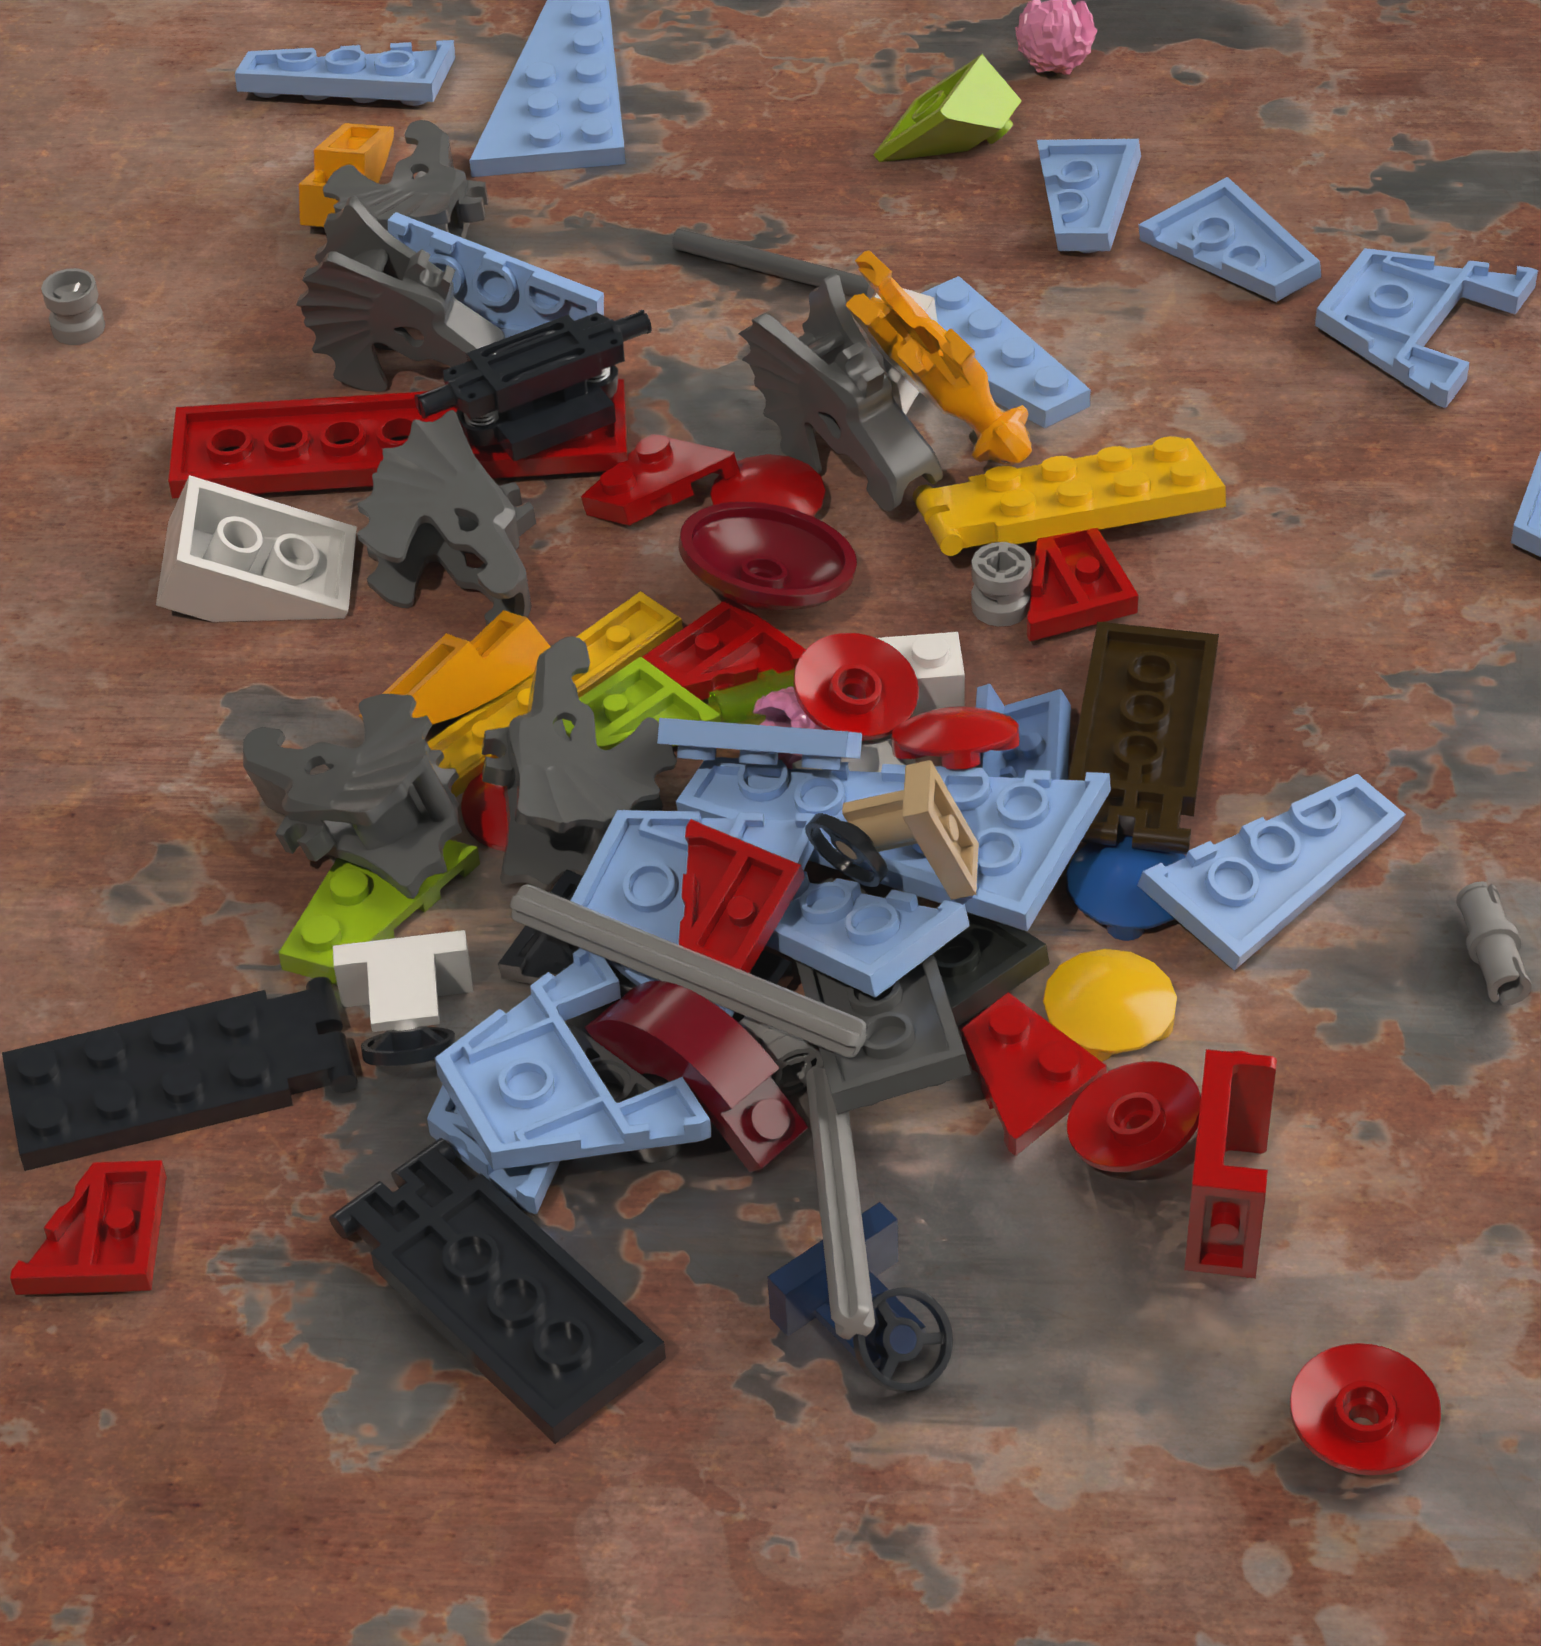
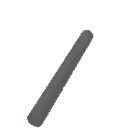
(766, 262)

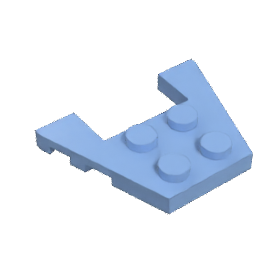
(1396, 302)
(643, 862)
(537, 1094)

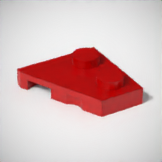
(1076, 585)
(724, 650)
(102, 1235)

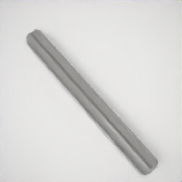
(692, 970)
(839, 1211)

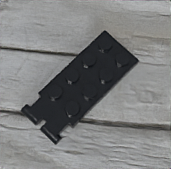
(175, 1072)
(501, 1291)

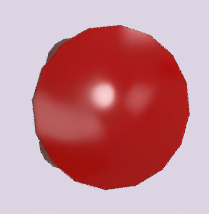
(772, 481)
(955, 735)

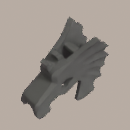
(435, 196)
(371, 290)
(834, 383)
(436, 506)
(564, 787)
(374, 805)

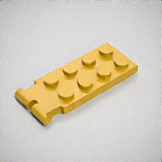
(1072, 495)

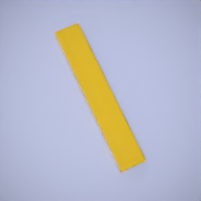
(611, 645)

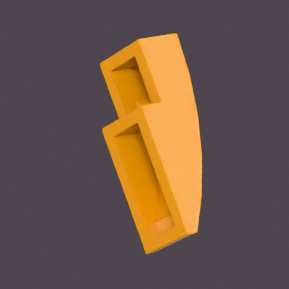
(351, 144)
(466, 674)

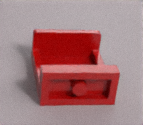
(1226, 1198)

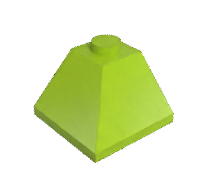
(953, 115)

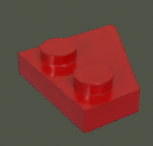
(653, 477)
(733, 896)
(1026, 1069)

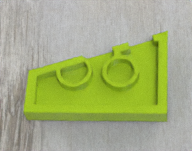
(361, 907)

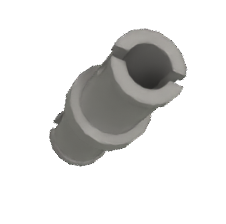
(1493, 943)

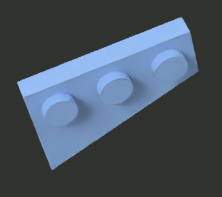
(759, 742)

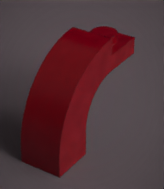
(682, 1034)

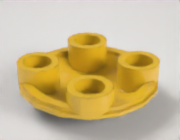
(1110, 1001)

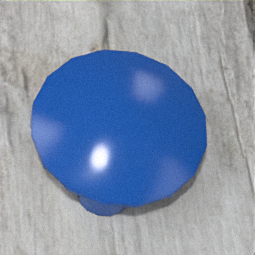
(1105, 886)

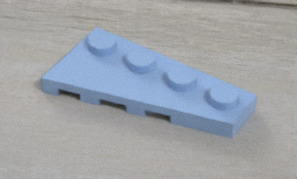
(496, 285)
(1015, 364)
(1273, 869)

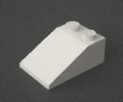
(253, 558)

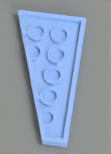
(559, 98)
(1021, 824)

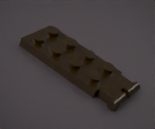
(1147, 729)

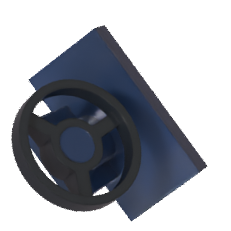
(801, 1294)

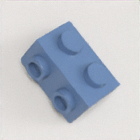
(1042, 735)

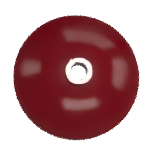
(767, 555)

